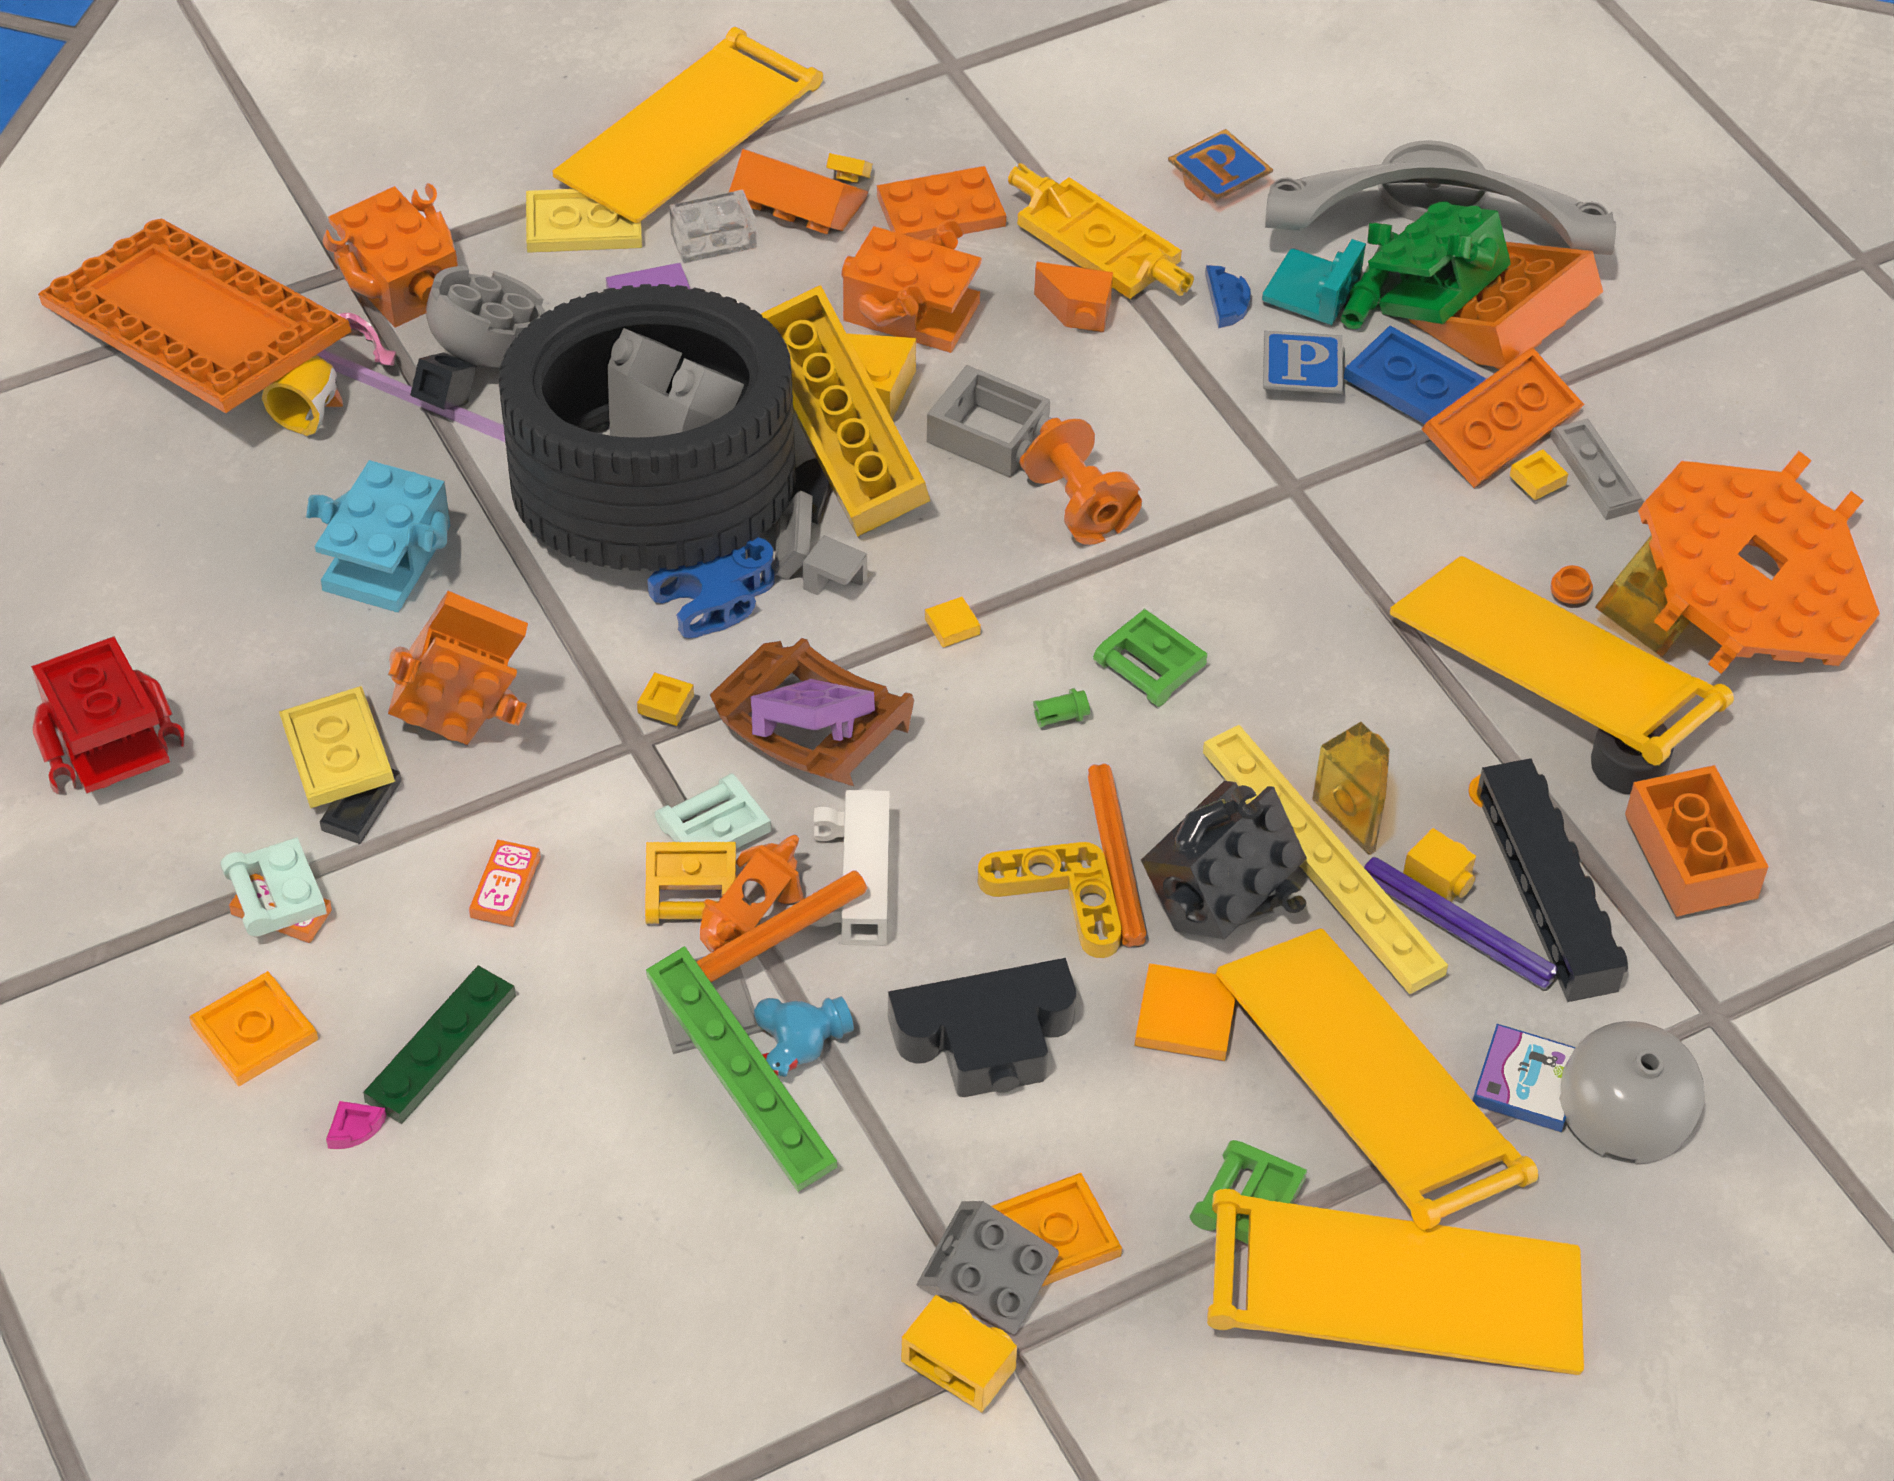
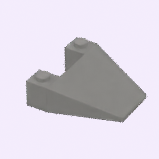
(638, 387)

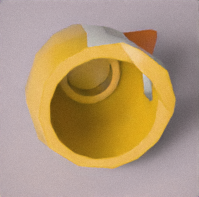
(302, 393)

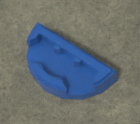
(1228, 295)

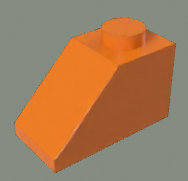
(1075, 294)

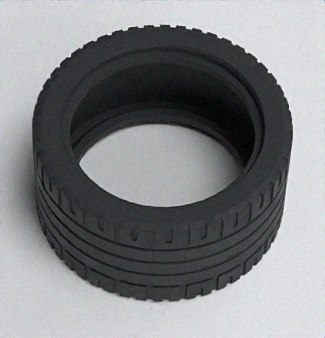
(656, 496)

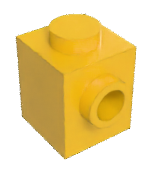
(1441, 865)

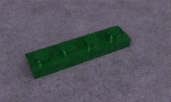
(439, 1044)

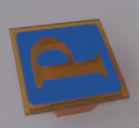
(1219, 166)

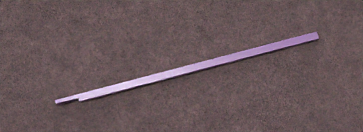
(403, 391)

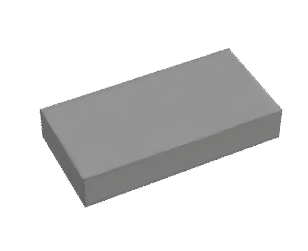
(793, 535)

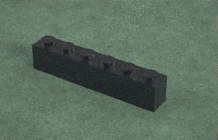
(1551, 880)

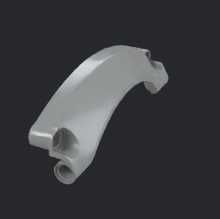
(1299, 202)

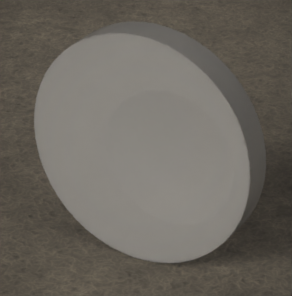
(1414, 199)

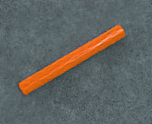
(1116, 854)
(783, 925)

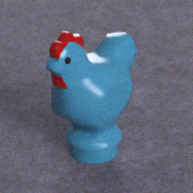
(800, 1029)

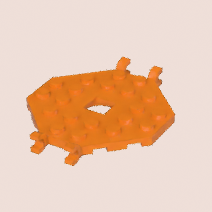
(1810, 607)

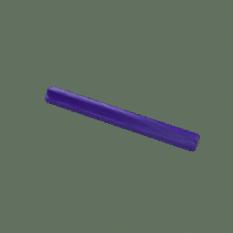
(1462, 923)

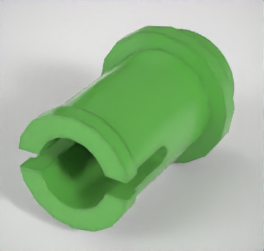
(1062, 708)

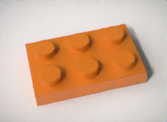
(923, 203)

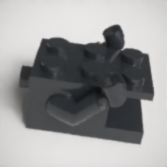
(1227, 862)

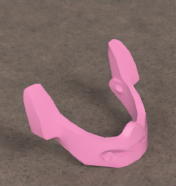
(383, 356)

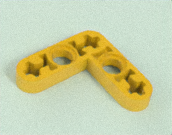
(1075, 879)

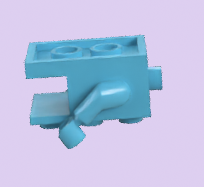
(381, 534)

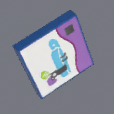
(1523, 1077)

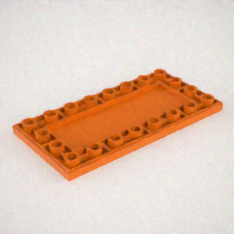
(194, 314)

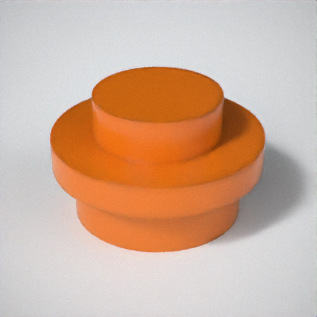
(1571, 585)

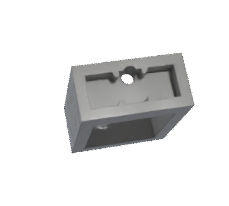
(998, 396)

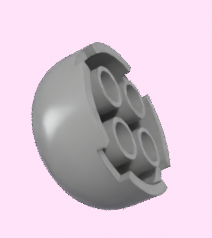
(479, 314)
(1632, 1091)

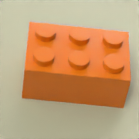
(1696, 840)

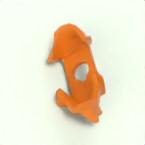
(774, 870)

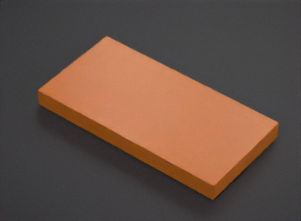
(1502, 417)

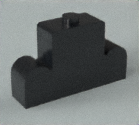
(986, 1024)

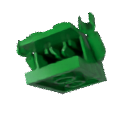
(1440, 260)

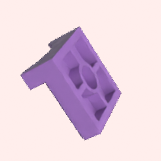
(811, 706)

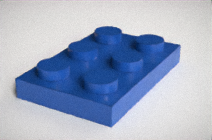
(1410, 375)

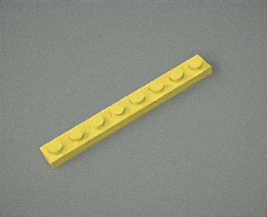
(1333, 866)

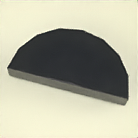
(812, 481)

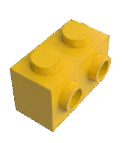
(959, 1352)

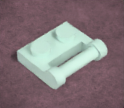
(733, 821)
(287, 880)

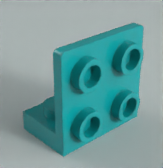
(1316, 284)

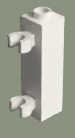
(867, 851)

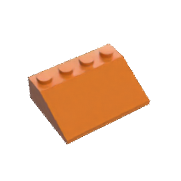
(1521, 304)

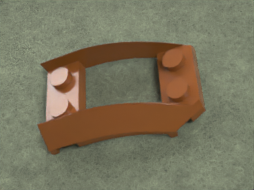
(831, 758)

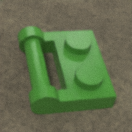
(1157, 647)
(1270, 1180)

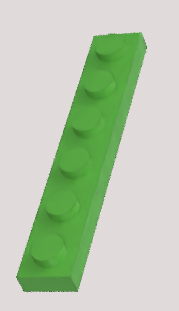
(741, 1069)

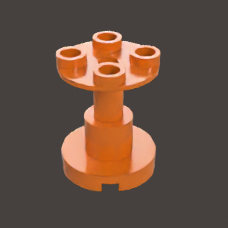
(1096, 499)

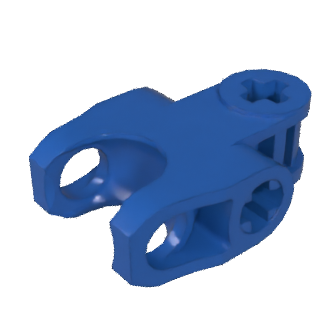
(720, 588)

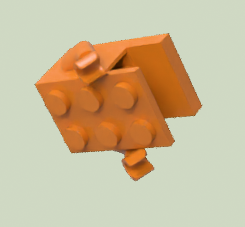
(392, 250)
(912, 286)
(458, 670)

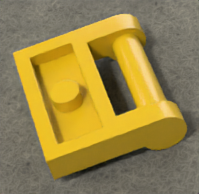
(685, 868)

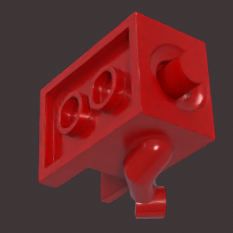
(100, 717)

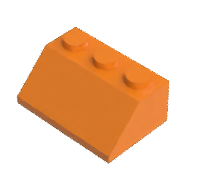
(796, 192)

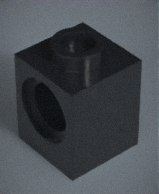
(443, 380)

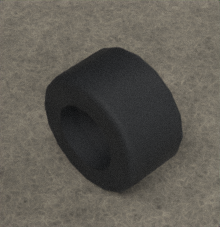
(1620, 769)

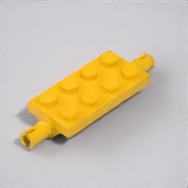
(1097, 234)

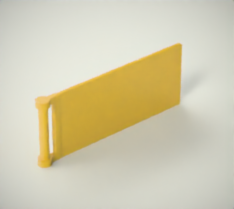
(686, 126)
(1560, 656)
(1374, 1075)
(1400, 1285)

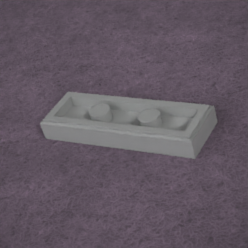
(1597, 469)

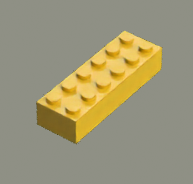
(845, 416)

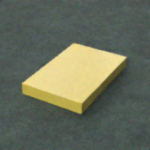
(575, 223)
(336, 747)

